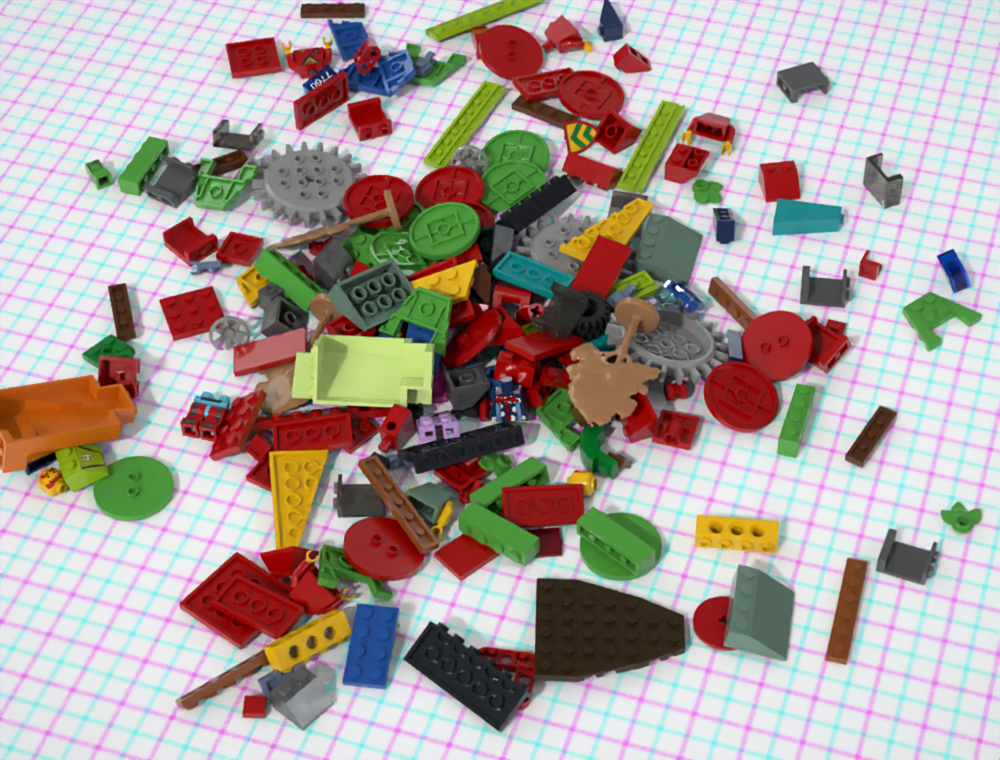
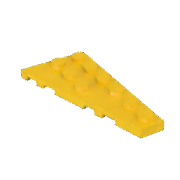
(618, 227)
(293, 489)

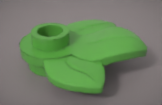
(707, 191)
(495, 463)
(960, 518)

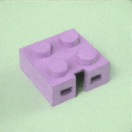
(441, 423)

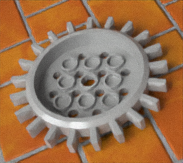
(283, 182)
(545, 244)
(691, 345)

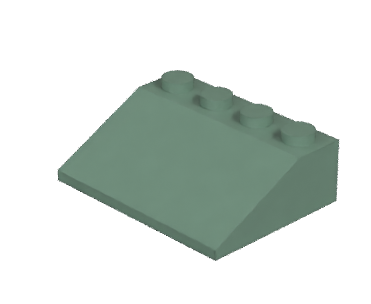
(667, 250)
(372, 295)
(759, 614)

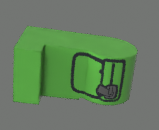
(97, 172)

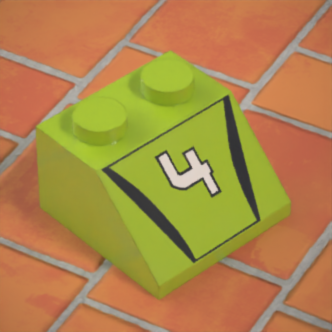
(81, 465)

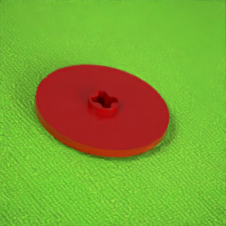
(708, 622)

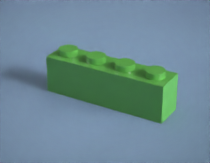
(143, 166)
(287, 277)
(796, 420)
(527, 473)
(498, 534)
(616, 541)

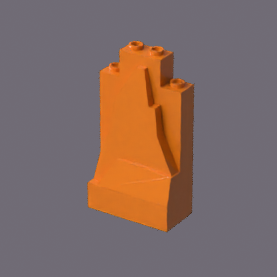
(59, 416)

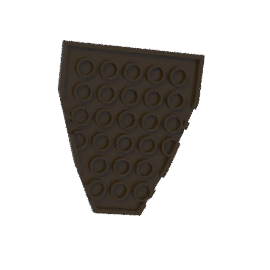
(598, 631)

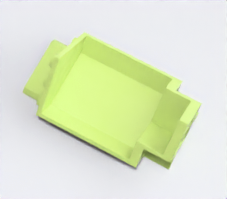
(365, 371)

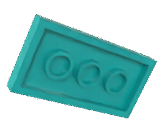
(530, 274)

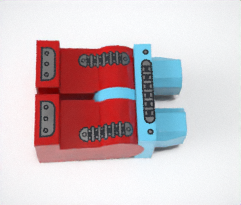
(205, 415)

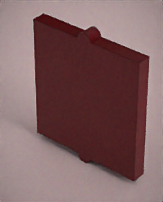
(549, 542)

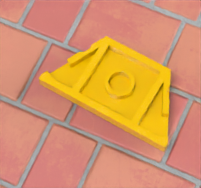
(251, 282)
(450, 282)

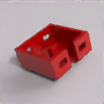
(120, 370)

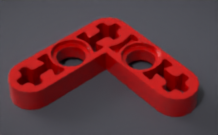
(520, 669)

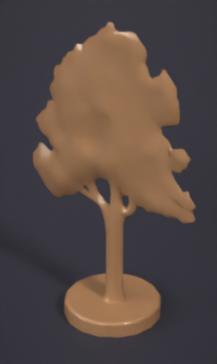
(338, 228)
(281, 377)
(603, 387)

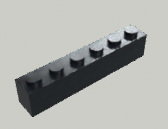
(538, 205)

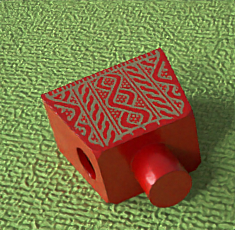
(396, 429)

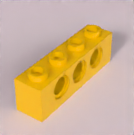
(736, 533)
(278, 651)

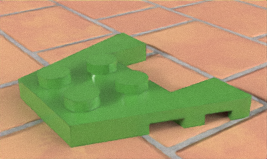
(440, 69)
(220, 192)
(424, 310)
(931, 312)
(558, 418)
(335, 566)

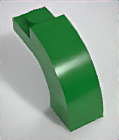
(592, 456)

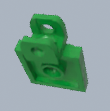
(108, 346)

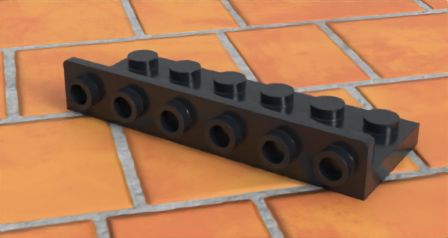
(463, 448)
(467, 675)

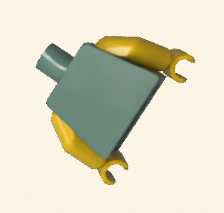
(432, 504)

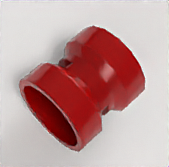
(673, 391)

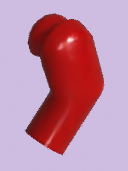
(484, 408)
(464, 495)

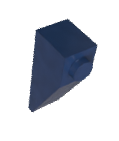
(610, 26)
(723, 225)

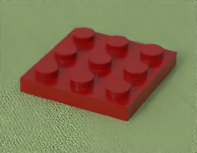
(253, 57)
(191, 312)

